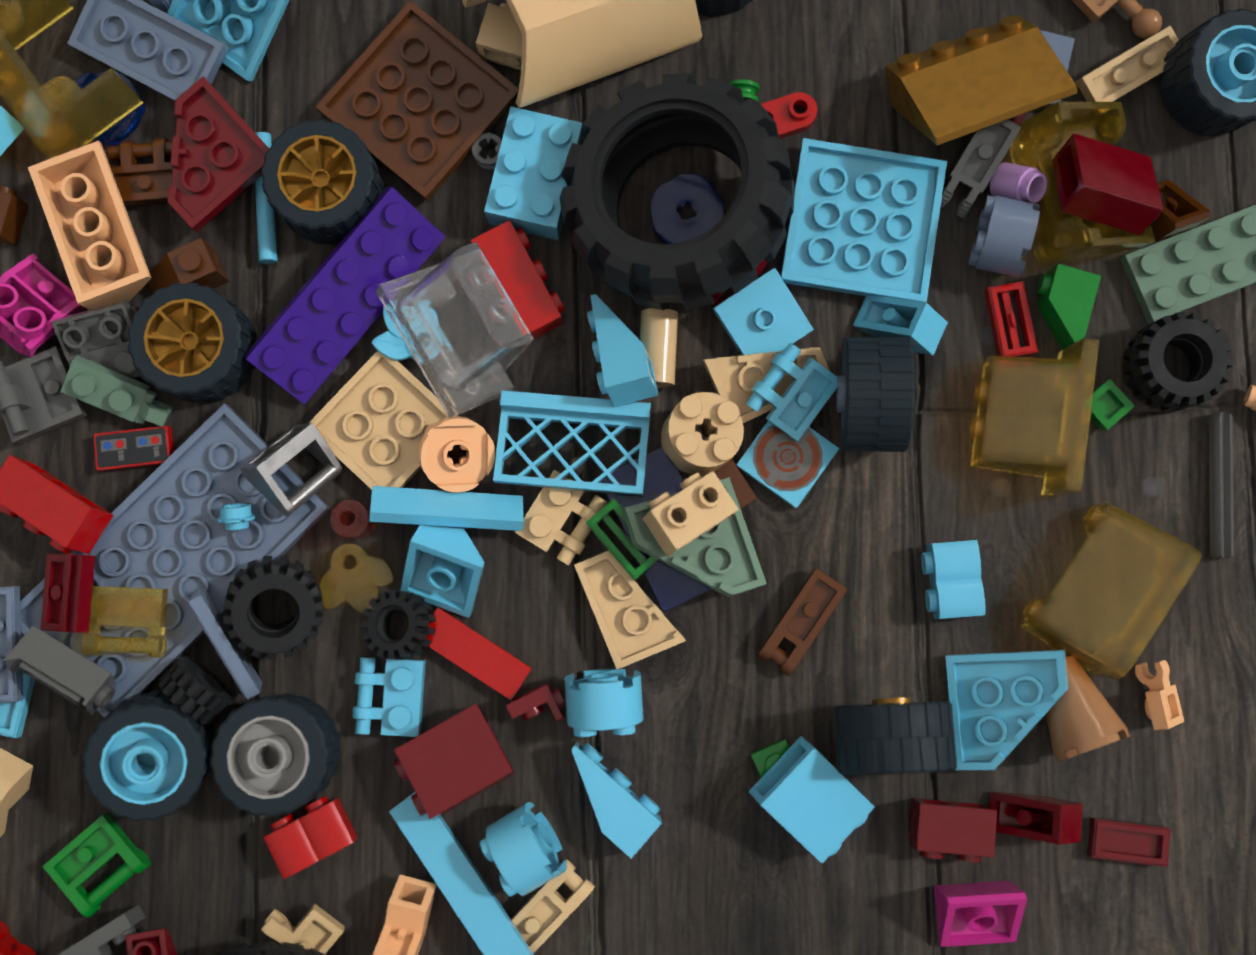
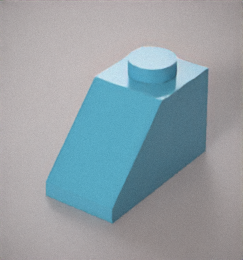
(902, 319)

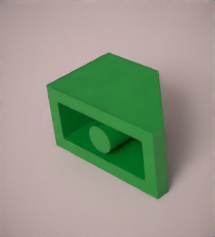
(1067, 302)

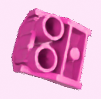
(30, 302)

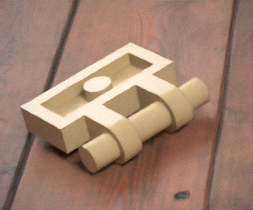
(550, 513)

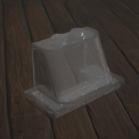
(458, 327)

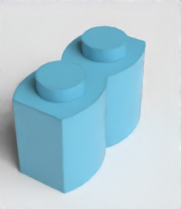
(954, 579)

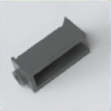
(62, 670)

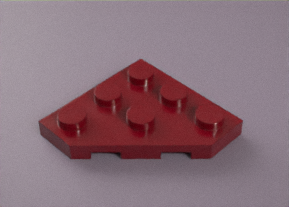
(211, 155)

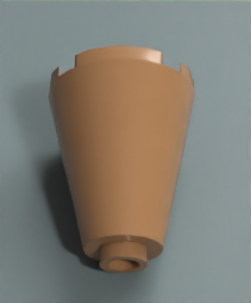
(1082, 717)

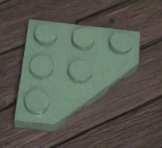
(718, 558)

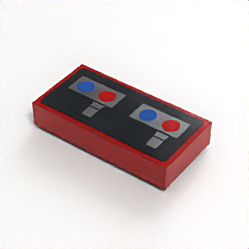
(133, 448)

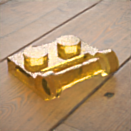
(127, 608)

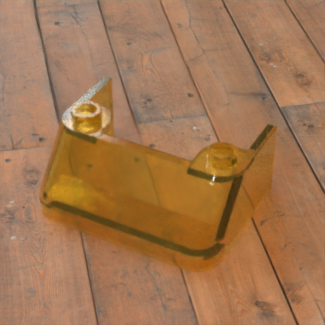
(59, 112)

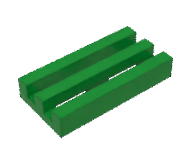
(603, 514)

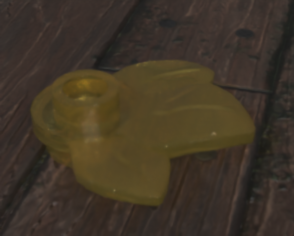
(357, 584)

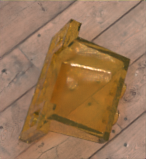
(1036, 416)

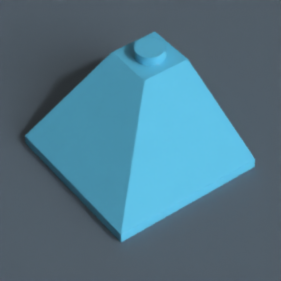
(239, 24)

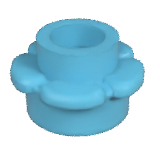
(236, 516)

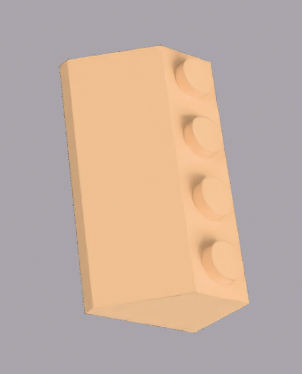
(90, 226)

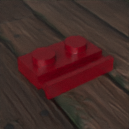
(67, 593)

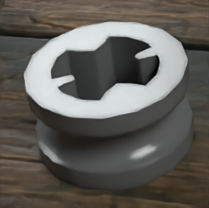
(486, 139)

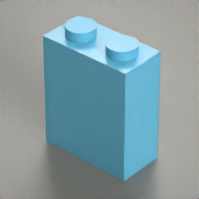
(811, 800)

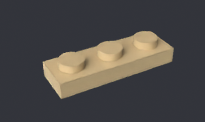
(1128, 69)

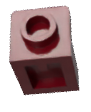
(531, 703)

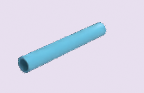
(265, 218)

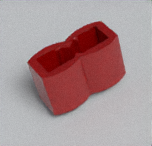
(310, 837)

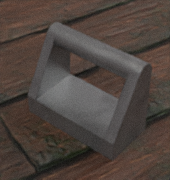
(263, 465)

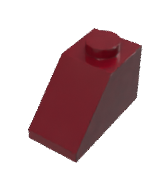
(1038, 817)

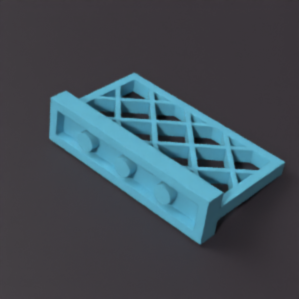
(573, 411)

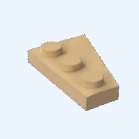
(624, 613)

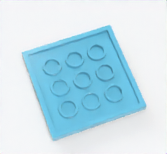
(863, 221)

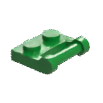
(87, 856)

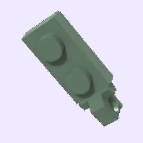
(114, 392)

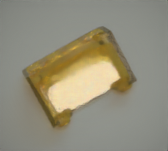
(1060, 235)
(1112, 592)

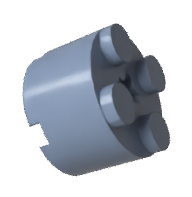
(1004, 235)

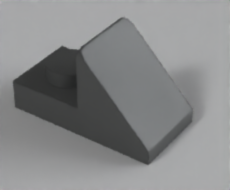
(105, 940)

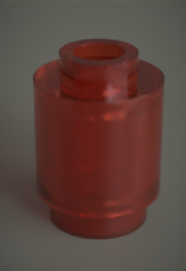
(361, 525)

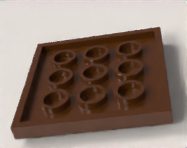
(419, 100)

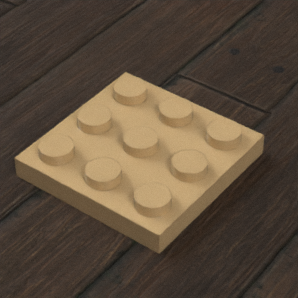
(379, 422)

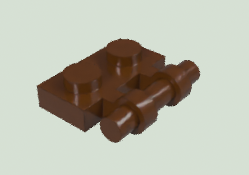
(142, 182)

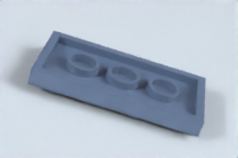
(147, 45)

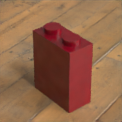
(1107, 184)
(452, 763)

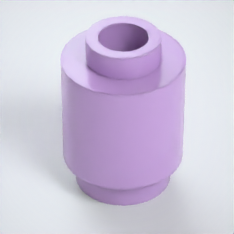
(1018, 182)

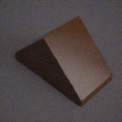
(1179, 213)

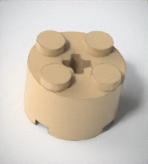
(719, 421)

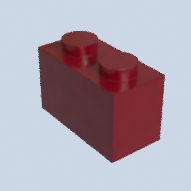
(952, 829)

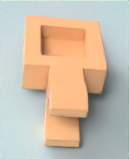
(1162, 700)

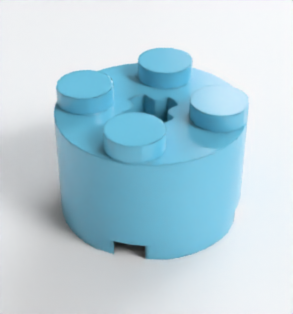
(604, 702)
(523, 850)

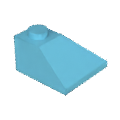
(443, 568)

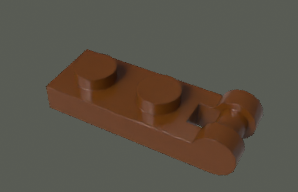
(803, 620)

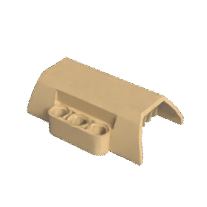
(589, 39)

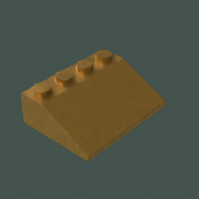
(977, 80)

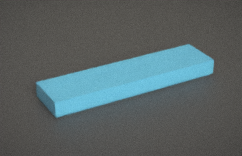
(446, 508)

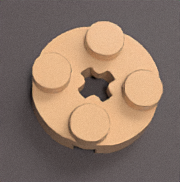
(441, 438)

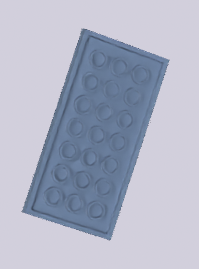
(171, 541)

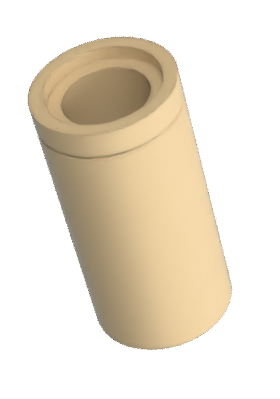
(659, 337)

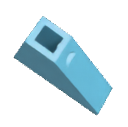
(624, 360)
(619, 811)

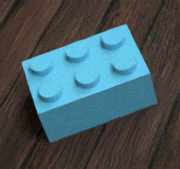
(529, 172)

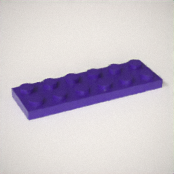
(341, 297)

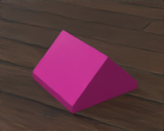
(978, 912)

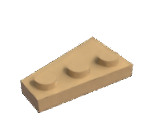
(737, 375)

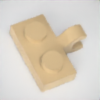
(314, 931)

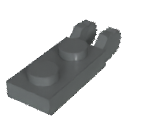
(980, 162)

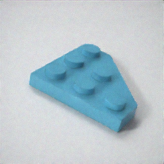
(1000, 701)

